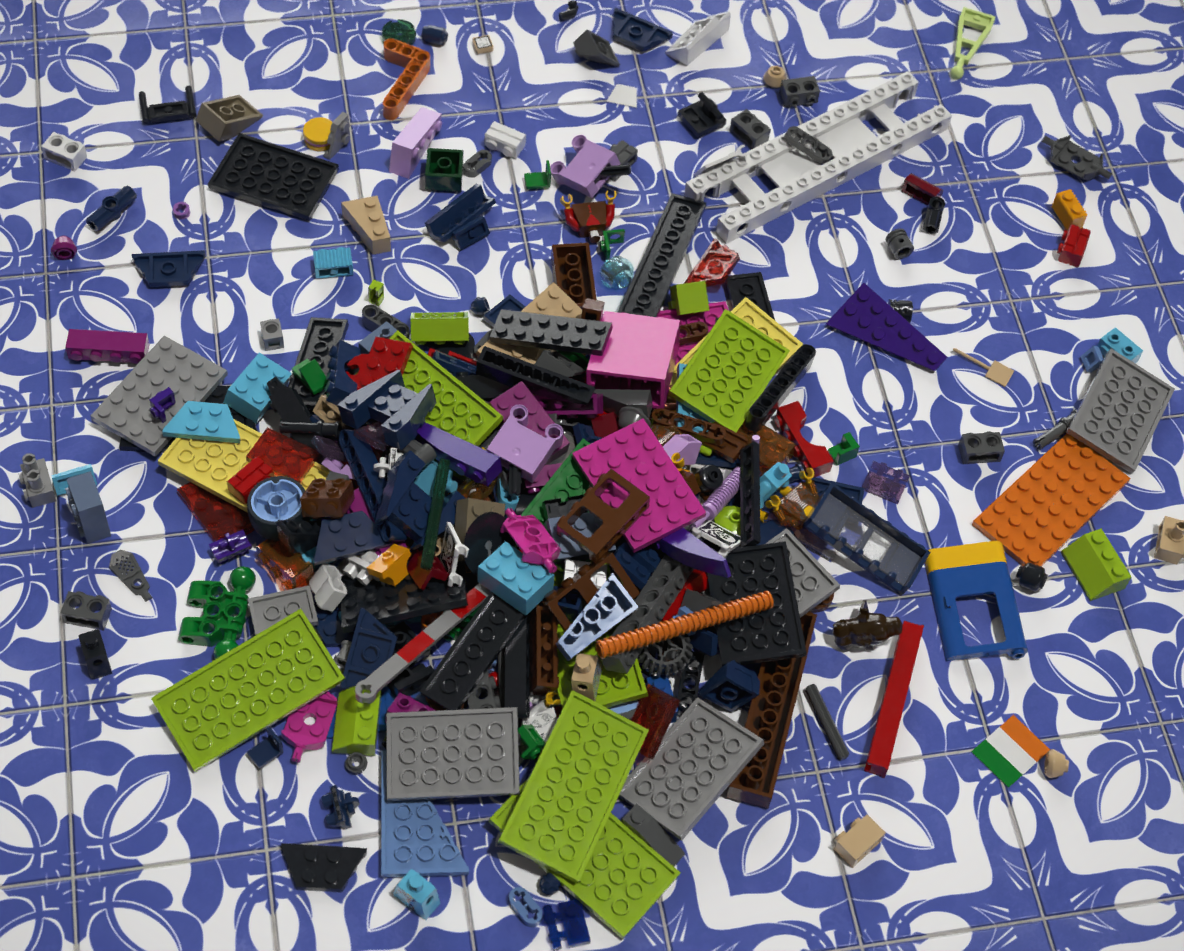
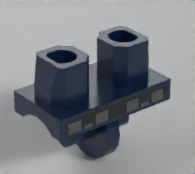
(343, 805)

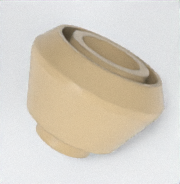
(774, 76)
(1055, 764)

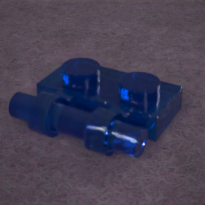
(573, 923)

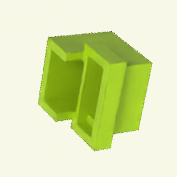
(689, 298)

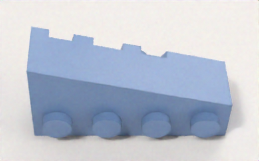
(601, 614)

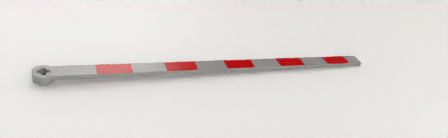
(419, 645)

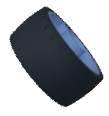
(272, 501)

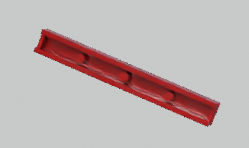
(893, 700)

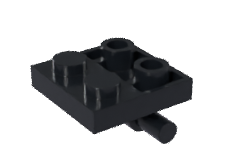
(702, 116)

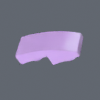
(336, 466)

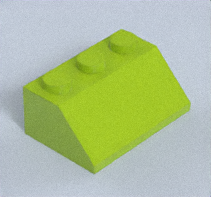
(439, 327)
(1096, 565)
(356, 724)

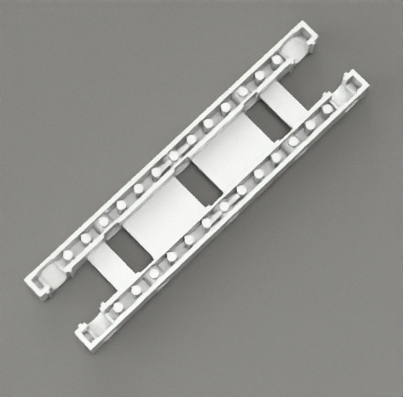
(804, 179)

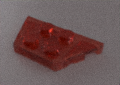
(714, 265)

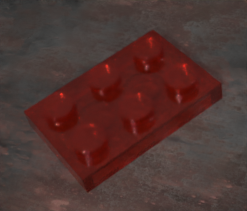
(284, 455)
(655, 715)

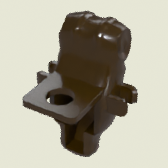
(865, 629)

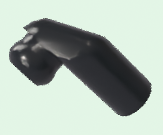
(570, 12)

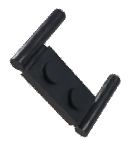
(167, 111)

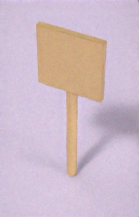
(997, 372)

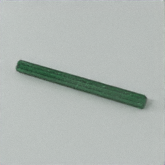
(435, 514)

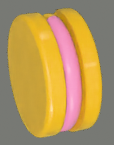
(316, 133)

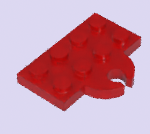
(384, 358)

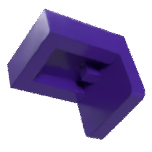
(161, 402)

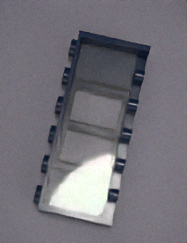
(866, 538)

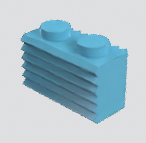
(333, 262)

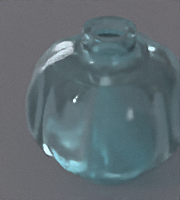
(616, 269)

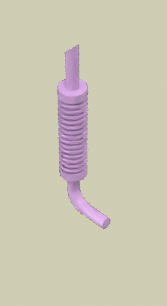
(722, 495)

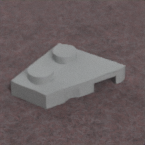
(338, 135)

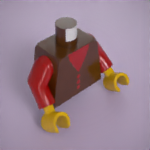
(589, 218)

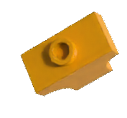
(391, 565)

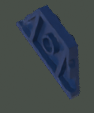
(637, 31)
(168, 268)
(347, 537)
(331, 627)
(369, 649)

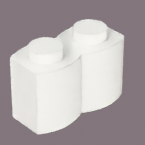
(327, 587)

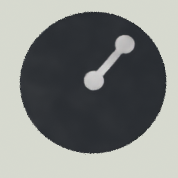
(484, 538)

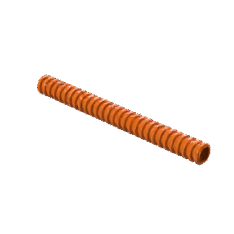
(684, 624)

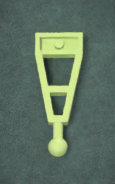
(976, 20)

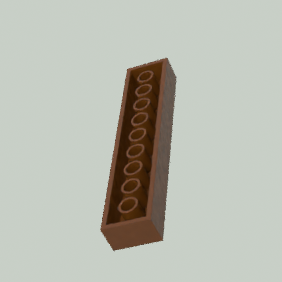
(770, 720)

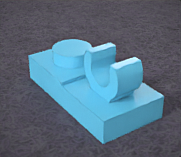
(60, 479)

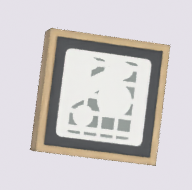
(483, 44)

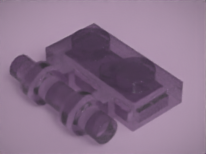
(885, 487)

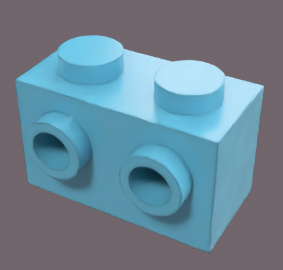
(1120, 343)

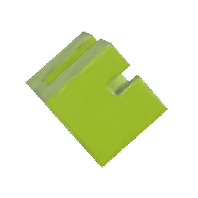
(376, 292)

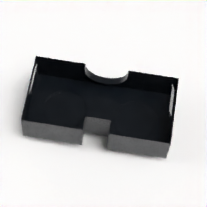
(556, 508)

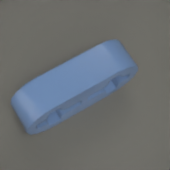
(521, 910)

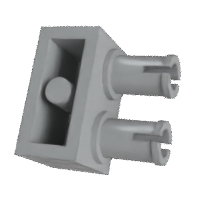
(37, 481)

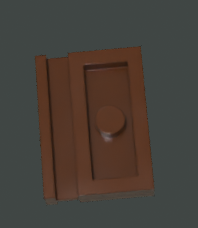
(731, 447)

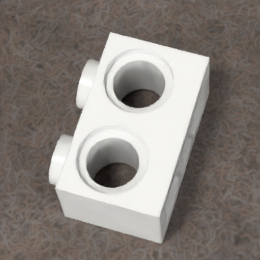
(64, 151)

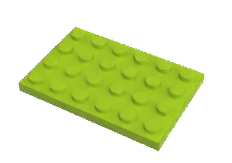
(728, 372)

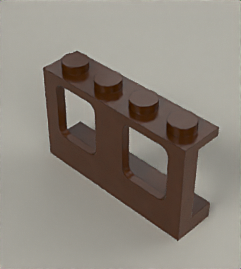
(614, 521)
(585, 587)

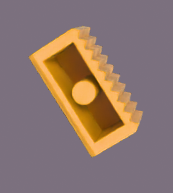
(1069, 209)

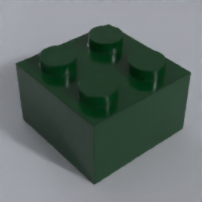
(444, 169)

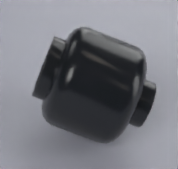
(709, 478)
(1032, 576)

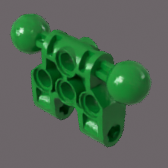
(202, 595)

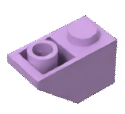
(686, 446)

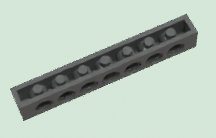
(652, 606)

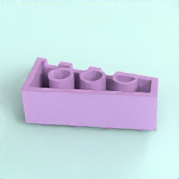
(413, 142)

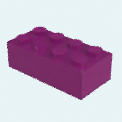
(537, 416)

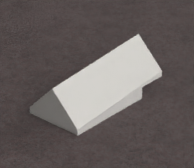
(699, 37)

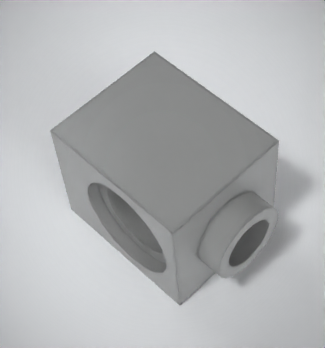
(272, 334)

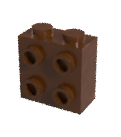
(327, 498)

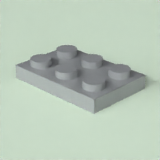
(273, 607)

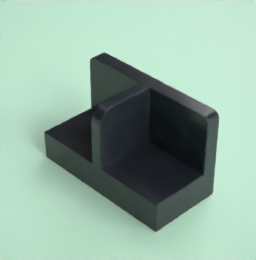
(410, 680)

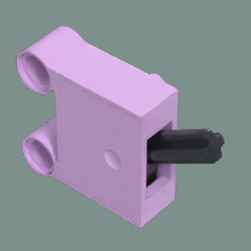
(589, 167)
(522, 449)

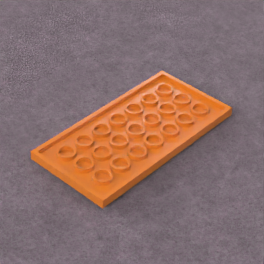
(1051, 501)

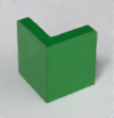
(845, 450)

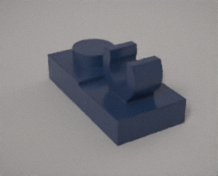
(470, 232)

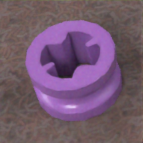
(181, 205)

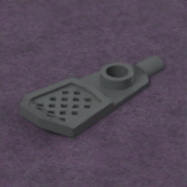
(131, 576)

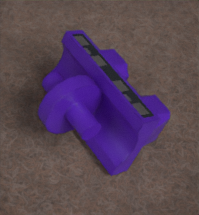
(230, 546)

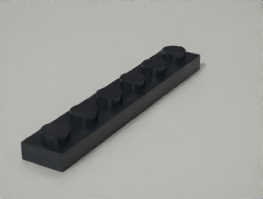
(750, 495)

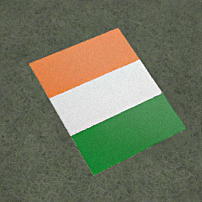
(1010, 751)

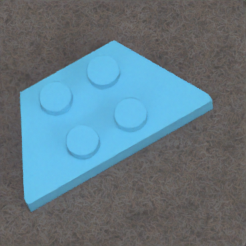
(203, 422)

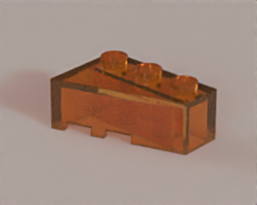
(284, 565)

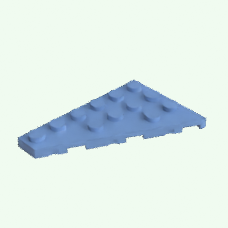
(415, 837)

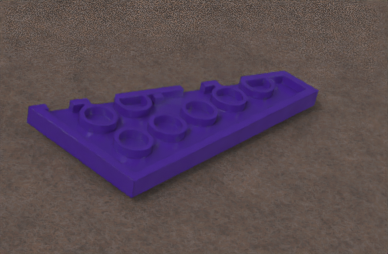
(877, 323)

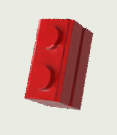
(1074, 245)
(247, 478)

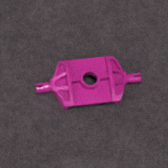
(532, 539)
(312, 736)

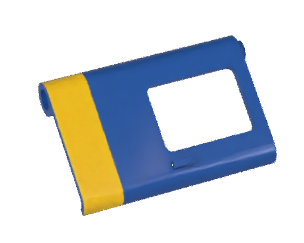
(972, 572)

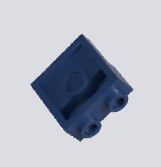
(637, 564)

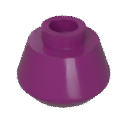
(63, 248)

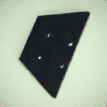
(322, 866)

